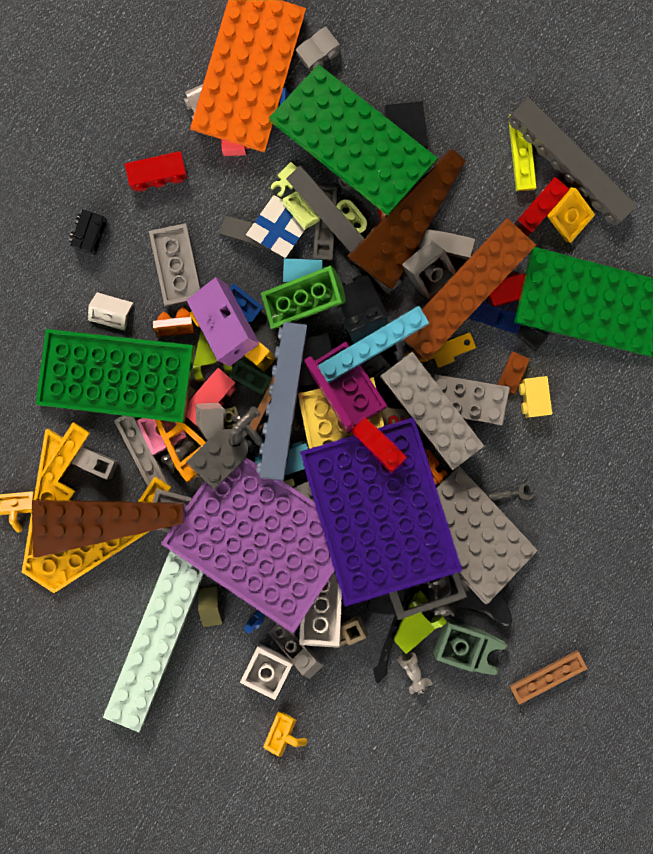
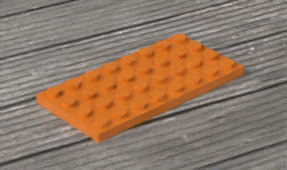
(248, 71)

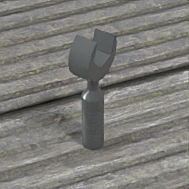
(508, 494)

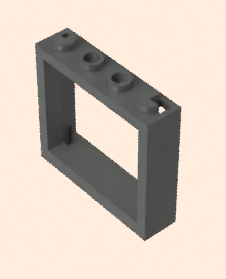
(402, 613)

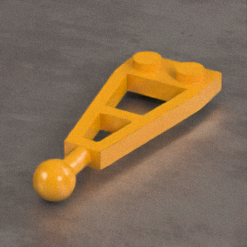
(187, 473)

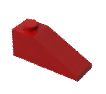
(379, 445)

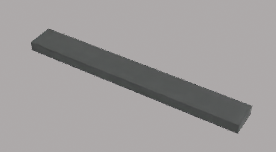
(328, 213)

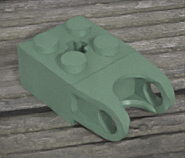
(472, 652)

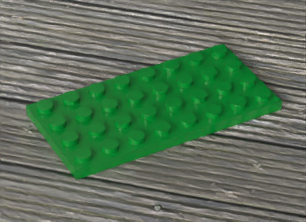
(353, 139)
(587, 301)
(115, 375)

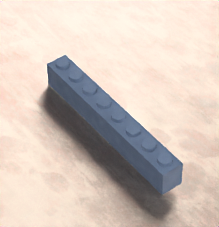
(283, 402)

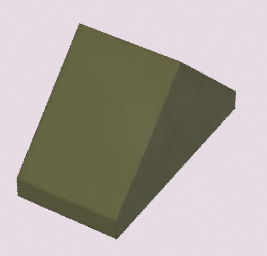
(209, 606)

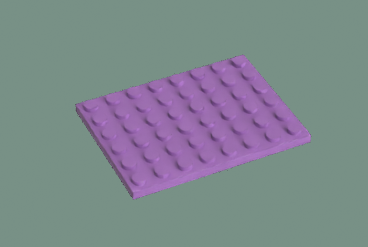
(257, 543)

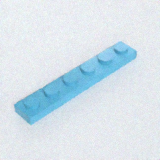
(373, 344)

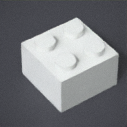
(266, 671)

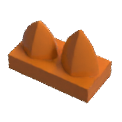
(180, 325)

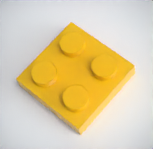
(570, 215)

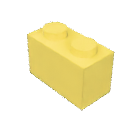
(535, 397)

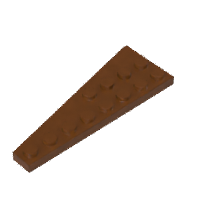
(81, 523)

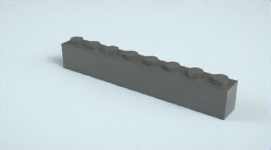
(571, 162)

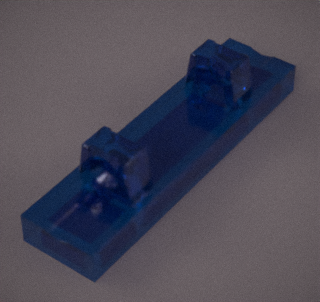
(496, 318)

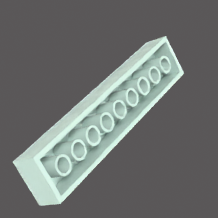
(154, 643)

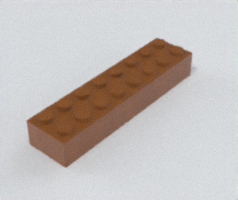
(470, 287)

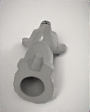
(409, 663)

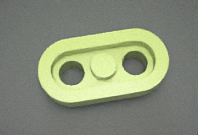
(353, 215)

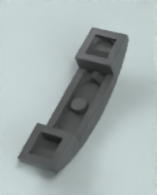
(237, 230)
(323, 235)

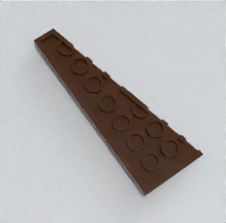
(402, 230)

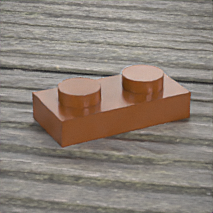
(513, 371)

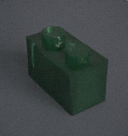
(250, 377)

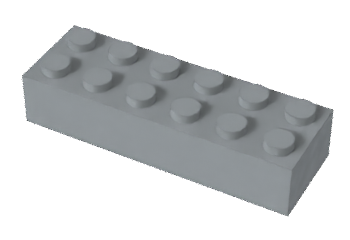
(432, 411)

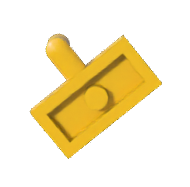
(14, 504)
(281, 735)

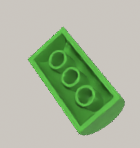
(303, 297)

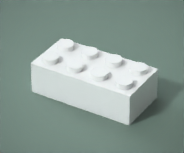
(323, 619)

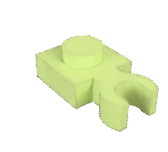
(283, 183)

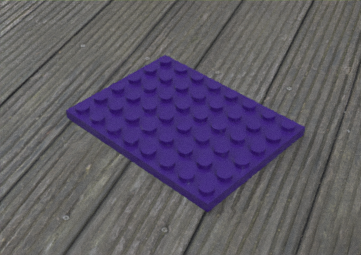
(379, 524)

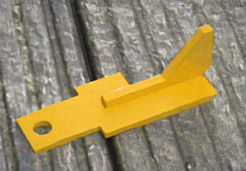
(449, 350)

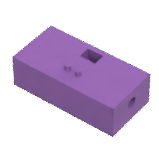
(222, 322)

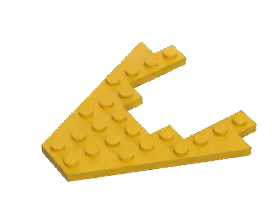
(62, 568)

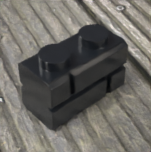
(87, 232)

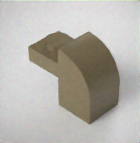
(352, 631)

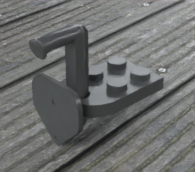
(218, 457)

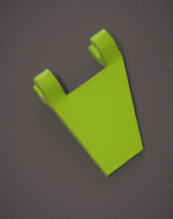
(205, 356)
(417, 626)

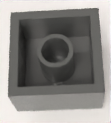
(429, 269)

